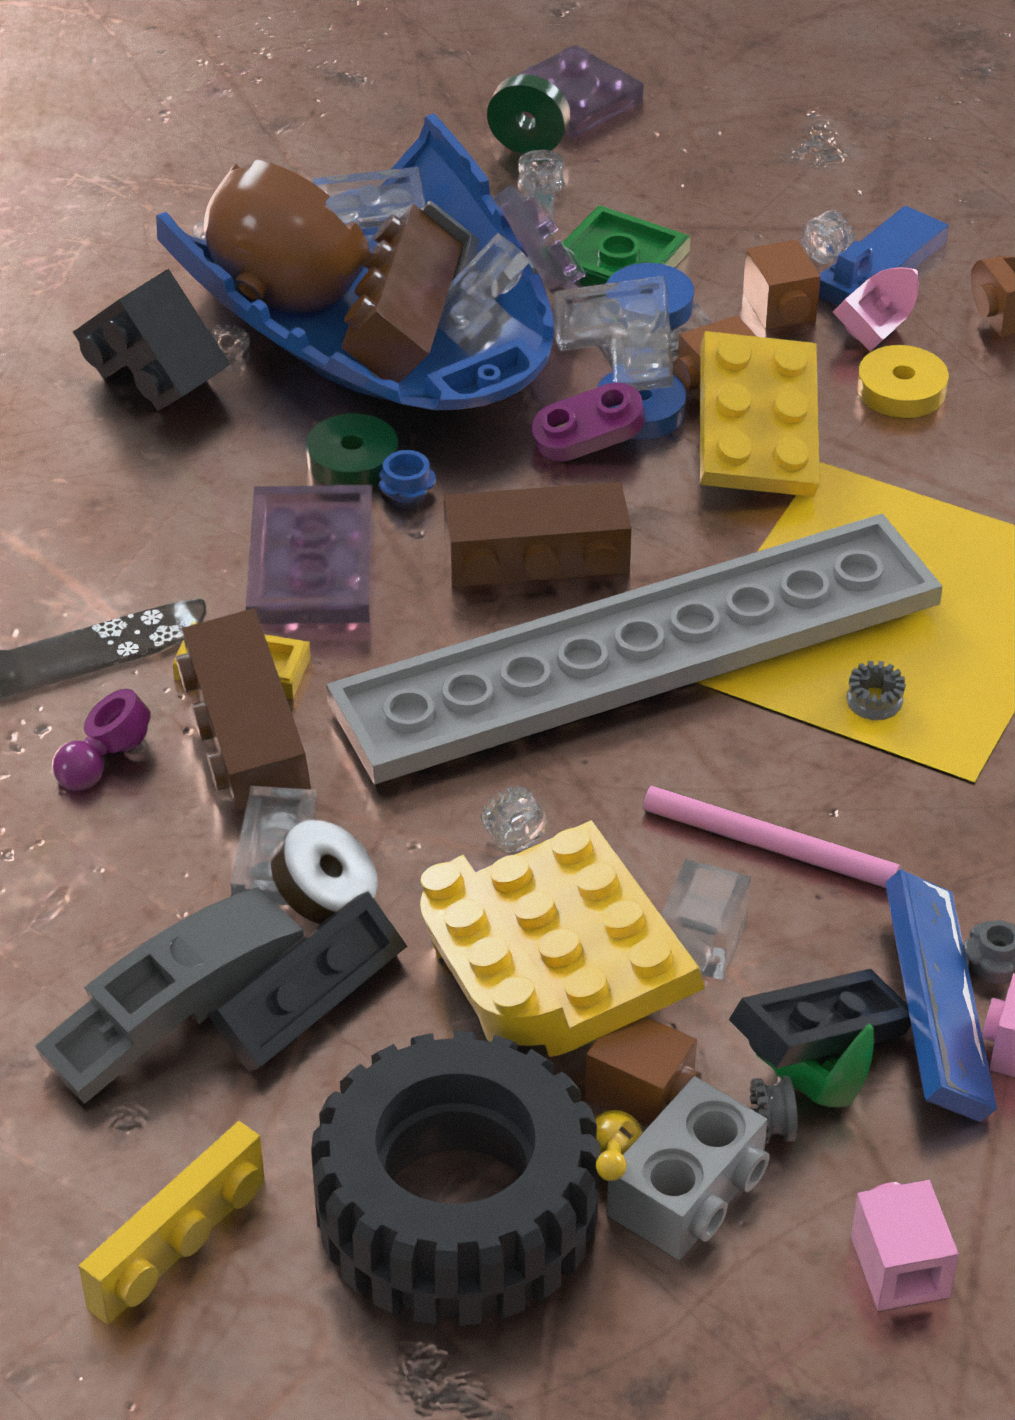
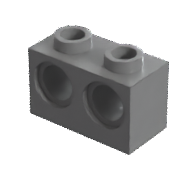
(695, 1149)

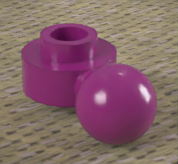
(112, 726)

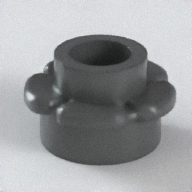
(992, 951)

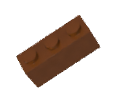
(537, 534)
(241, 707)

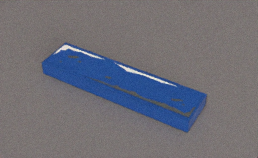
(940, 997)

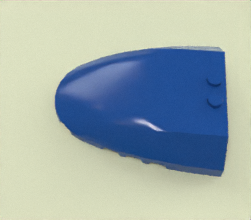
(448, 374)

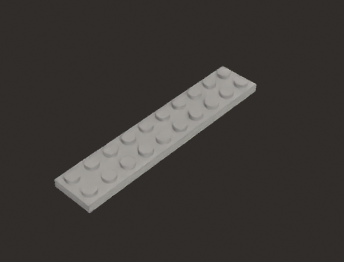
(629, 647)

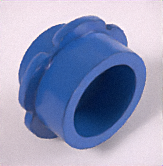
(406, 476)

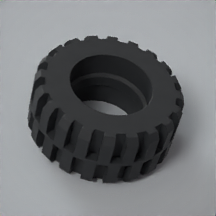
(467, 1254)

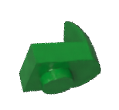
(835, 1077)

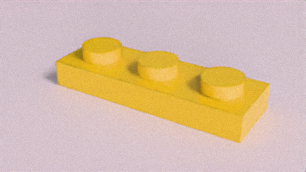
(173, 1223)

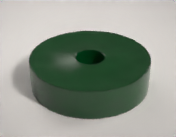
(530, 95)
(350, 449)

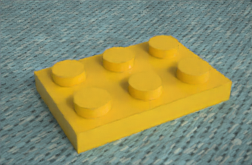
(759, 414)

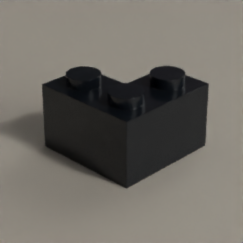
(157, 338)

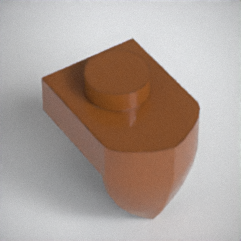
(995, 292)

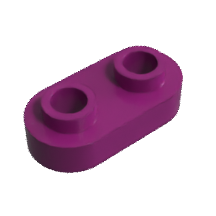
(589, 422)

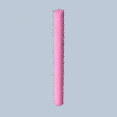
(769, 836)

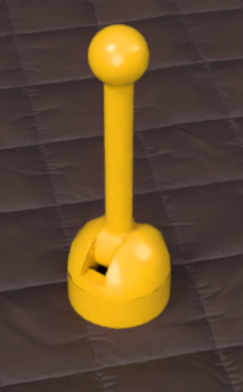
(613, 1143)

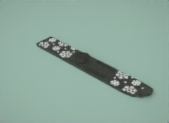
(96, 647)

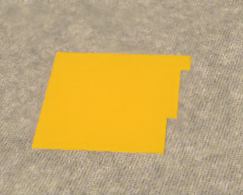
(951, 654)

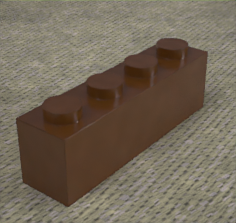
(401, 294)

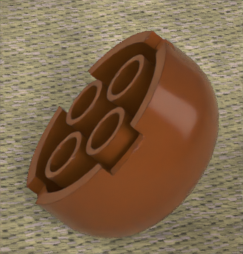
(282, 239)

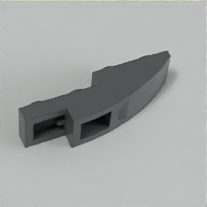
(163, 983)

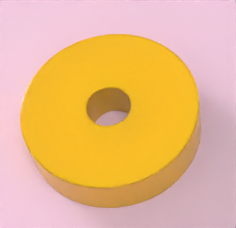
(902, 381)

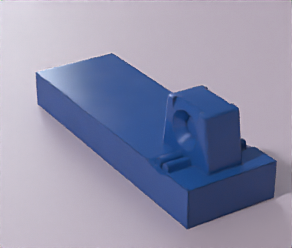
(898, 242)

